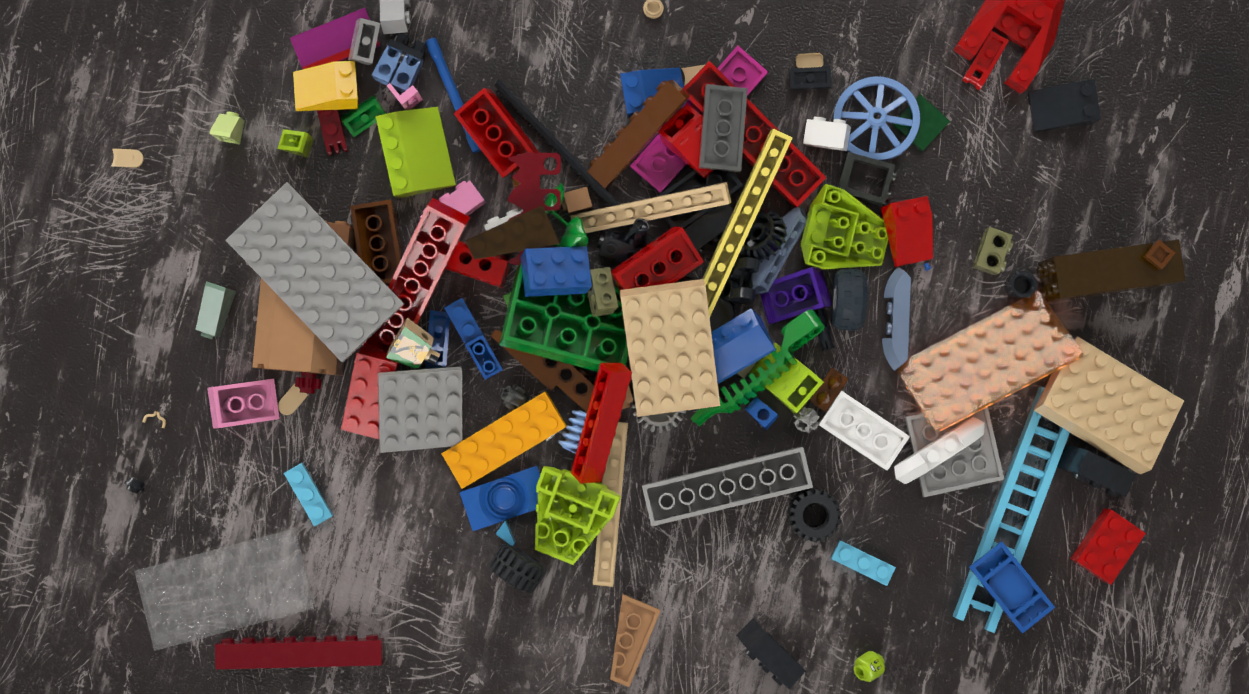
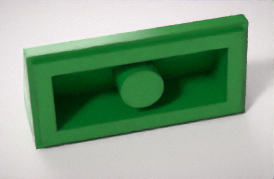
(362, 118)

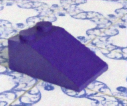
(795, 295)

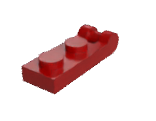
(985, 59)

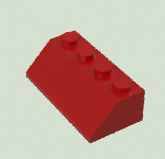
(494, 131)

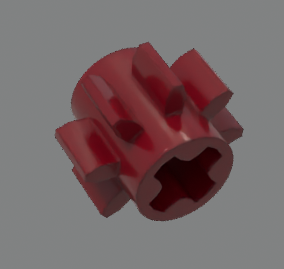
(308, 382)

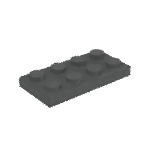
(723, 128)

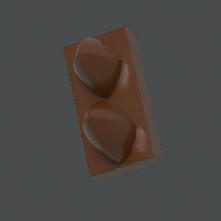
(829, 390)

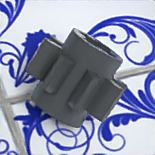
(513, 397)

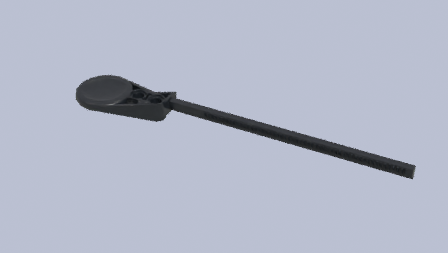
(723, 310)

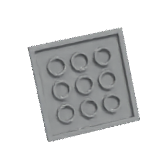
(419, 409)
(968, 468)

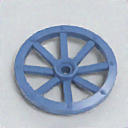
(876, 124)

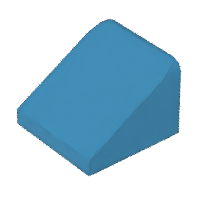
(506, 534)

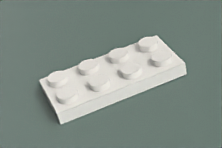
(864, 430)

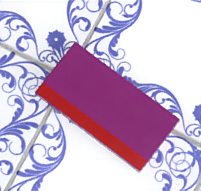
(328, 41)

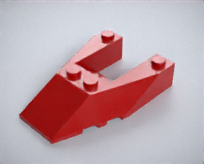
(1026, 23)

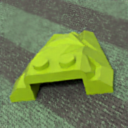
(570, 513)

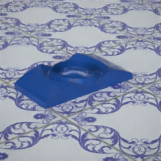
(501, 498)
(1011, 587)

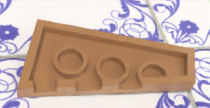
(633, 633)

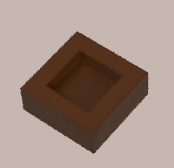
(1159, 254)

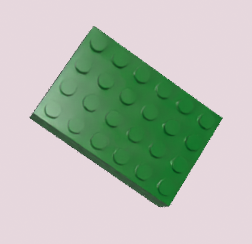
(563, 328)

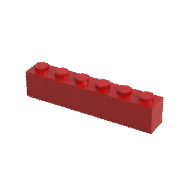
(601, 422)

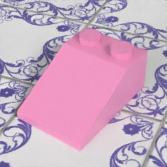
(243, 403)

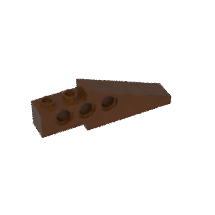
(552, 375)

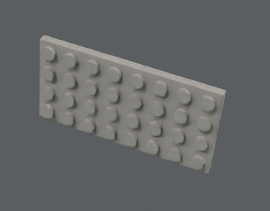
(314, 272)

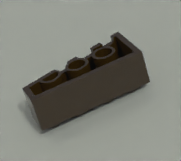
(515, 235)

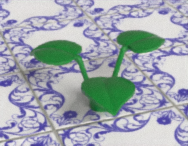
(575, 234)

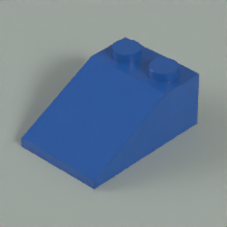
(643, 83)

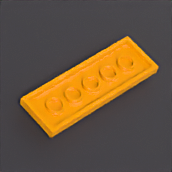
(504, 439)

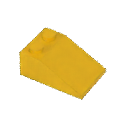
(326, 87)

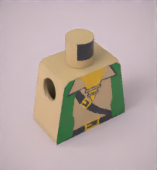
(412, 346)

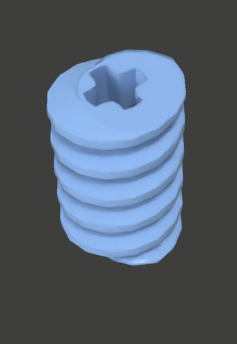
(573, 437)

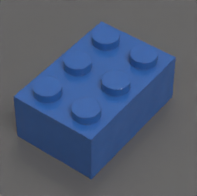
(556, 271)

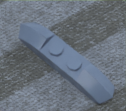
(769, 269)
(897, 328)

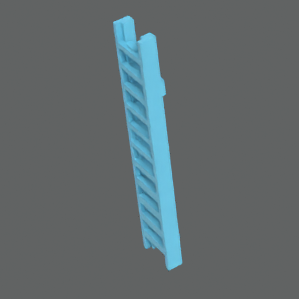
(1015, 467)

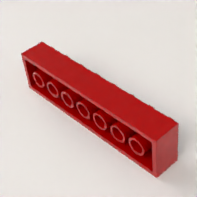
(796, 174)
(421, 268)

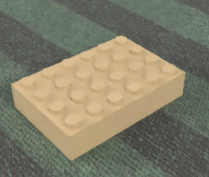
(670, 347)
(1110, 407)

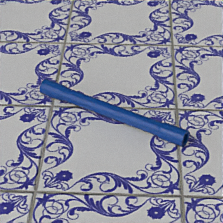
(437, 55)

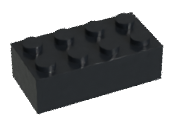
(693, 181)

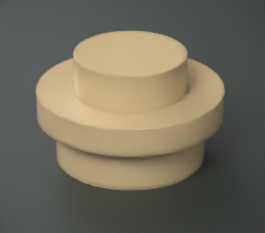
(653, 8)

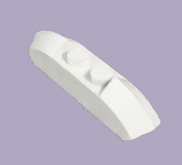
(939, 450)

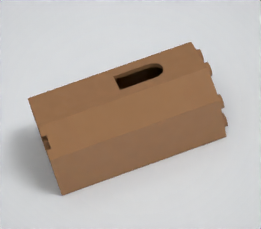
(284, 339)

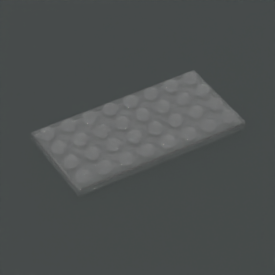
(224, 589)

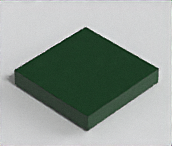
(931, 123)

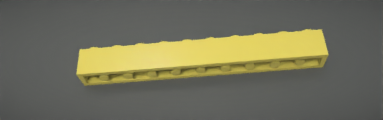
(744, 215)

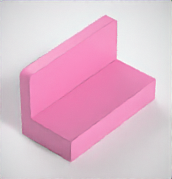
(408, 99)

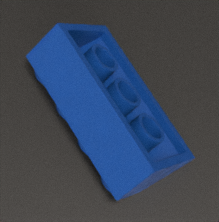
(740, 344)

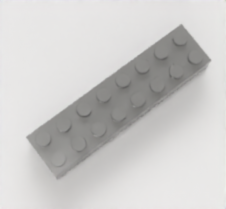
(727, 486)

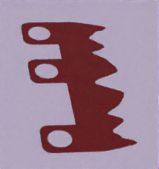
(528, 192)

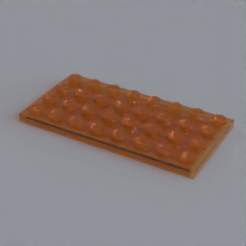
(988, 361)

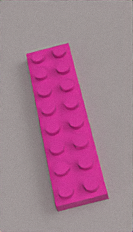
(661, 165)

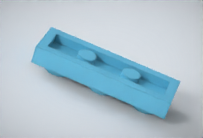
(308, 494)
(863, 562)

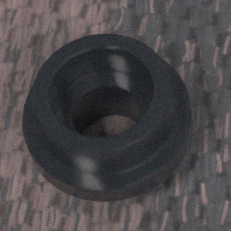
(134, 485)

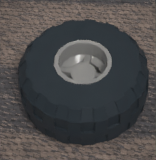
(849, 299)

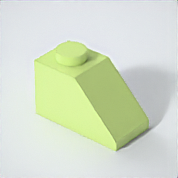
(228, 128)

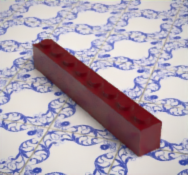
(299, 653)

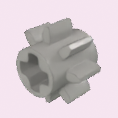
(806, 420)

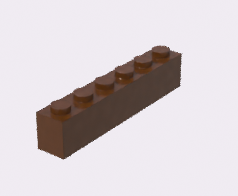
(638, 133)

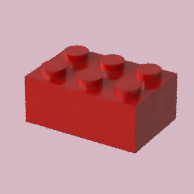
(1108, 546)

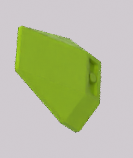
(842, 232)

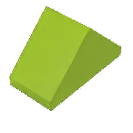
(296, 142)

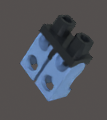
(399, 63)

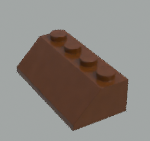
(378, 237)

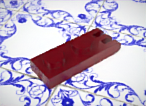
(332, 130)

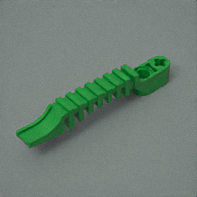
(795, 336)

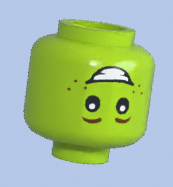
(869, 666)

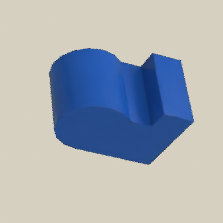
(761, 413)

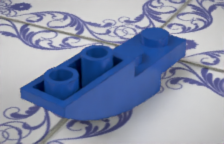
(473, 338)

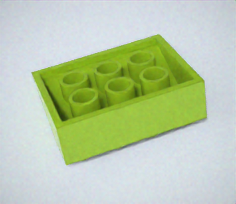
(415, 151)

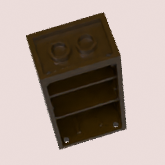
(1106, 272)

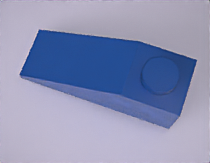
(439, 330)

